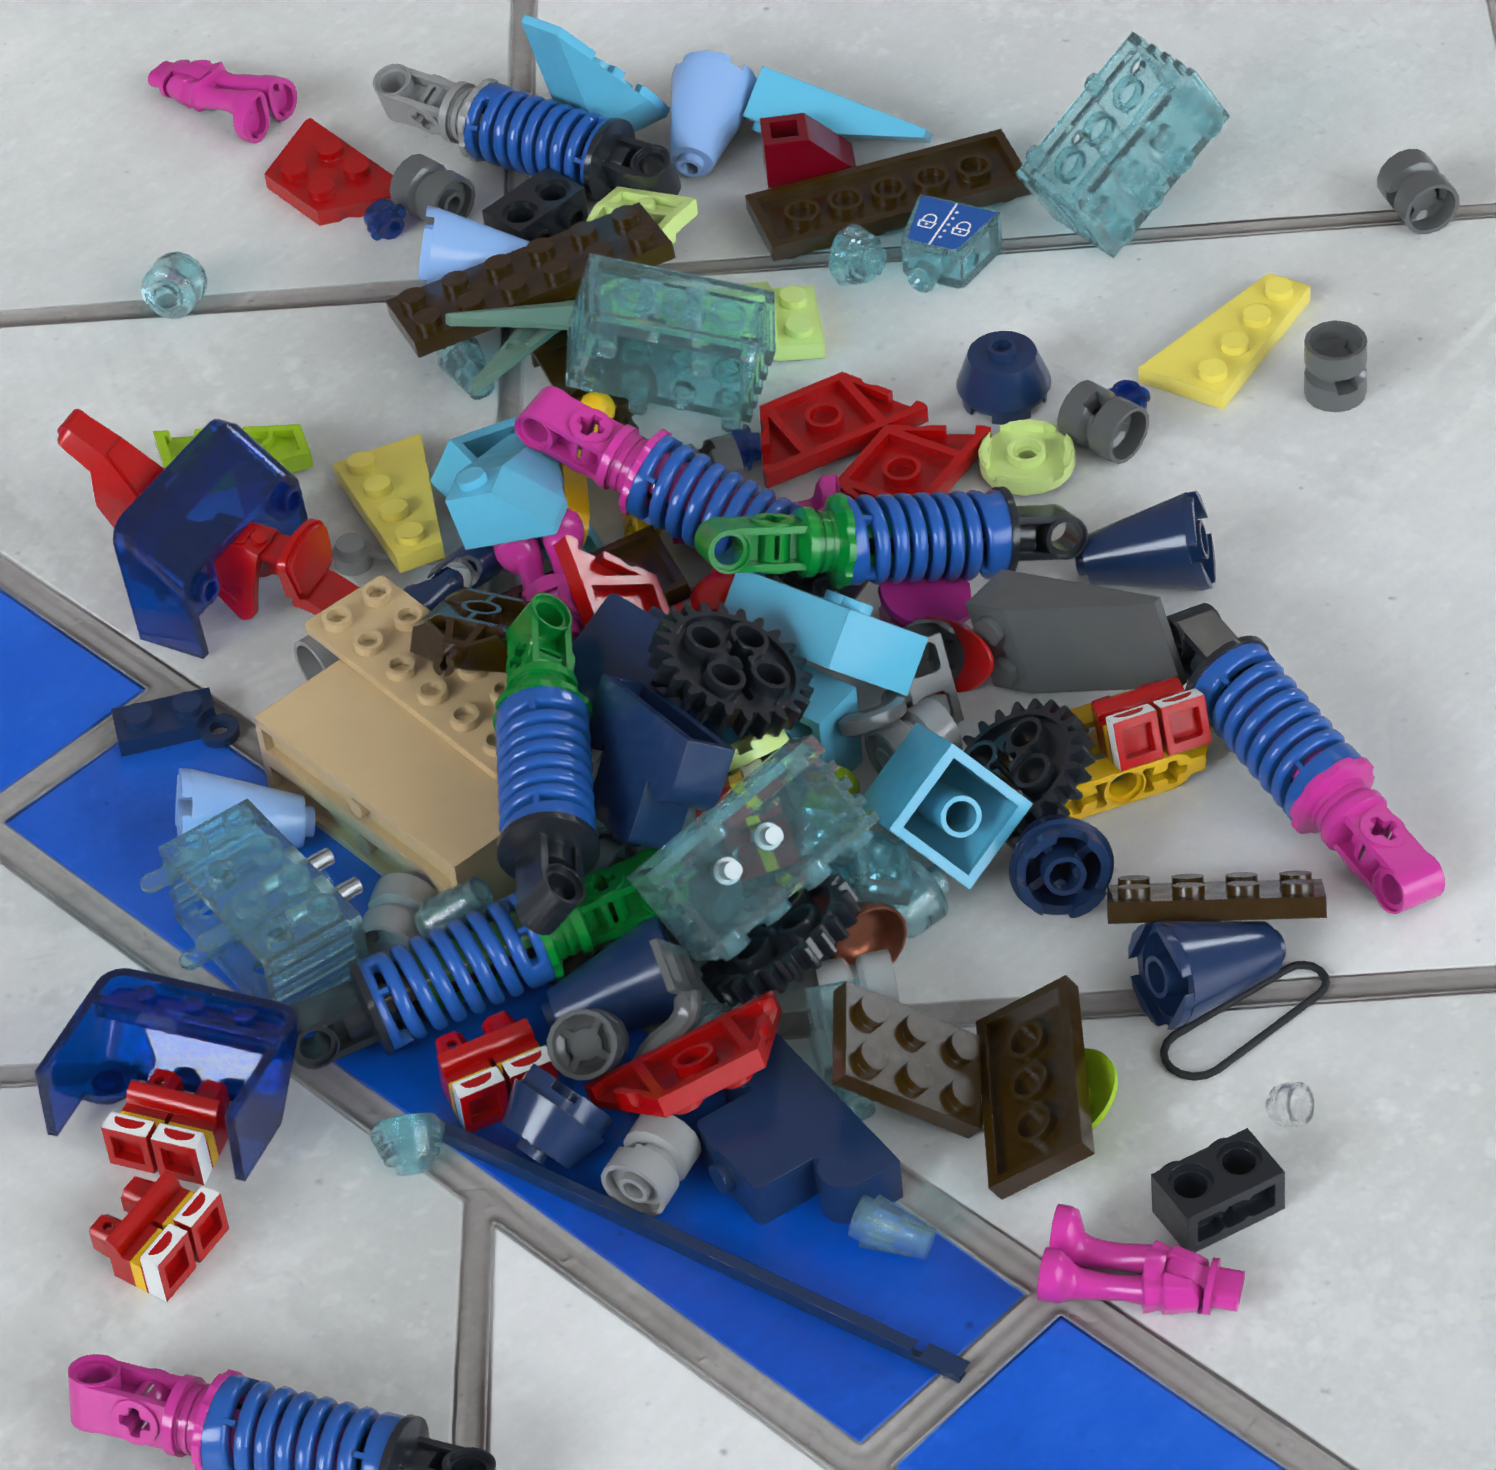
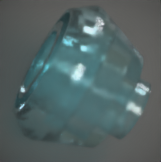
(856, 256)
(409, 1141)

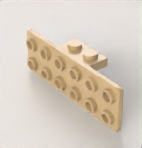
(374, 637)

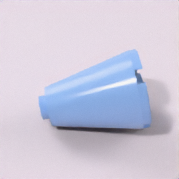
(706, 109)
(459, 244)
(207, 795)

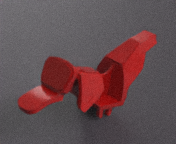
(299, 560)

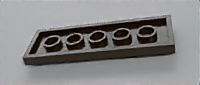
(884, 193)
(535, 274)

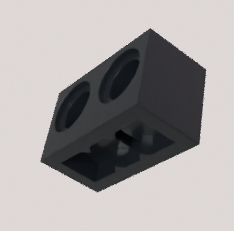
(539, 207)
(1218, 1191)

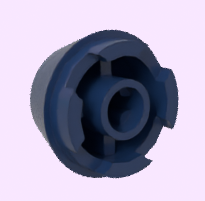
(1003, 377)
(1061, 866)
(553, 1119)

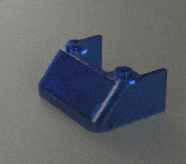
(188, 520)
(198, 1031)

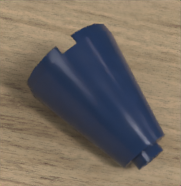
(1153, 548)
(1200, 965)
(618, 980)

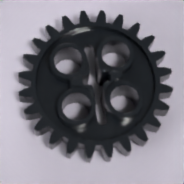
(730, 670)
(1047, 755)
(787, 946)

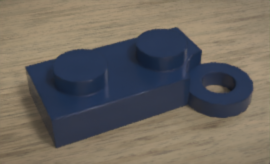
(173, 722)

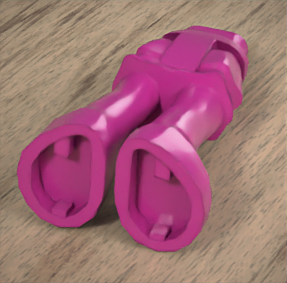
(245, 96)
(527, 561)
(1170, 1279)

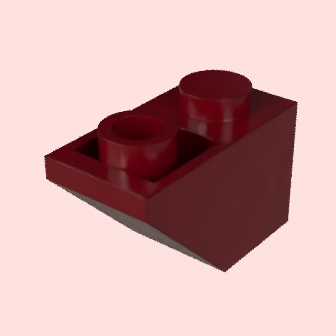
(801, 149)

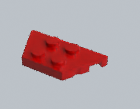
(326, 176)
(827, 424)
(912, 461)
(596, 577)
(694, 1064)

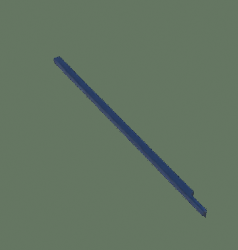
(707, 1254)

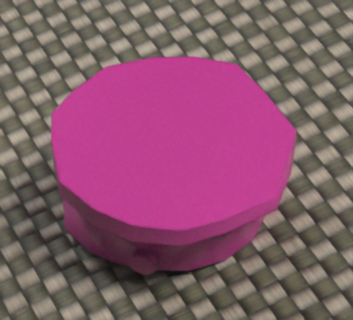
(915, 601)

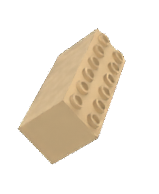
(383, 782)

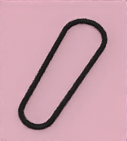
(1258, 1038)

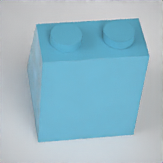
(945, 804)

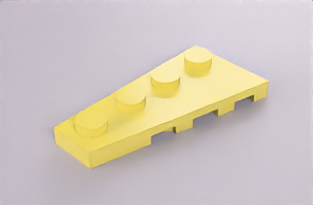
(1229, 344)
(395, 500)

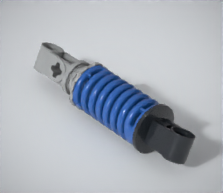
(526, 131)

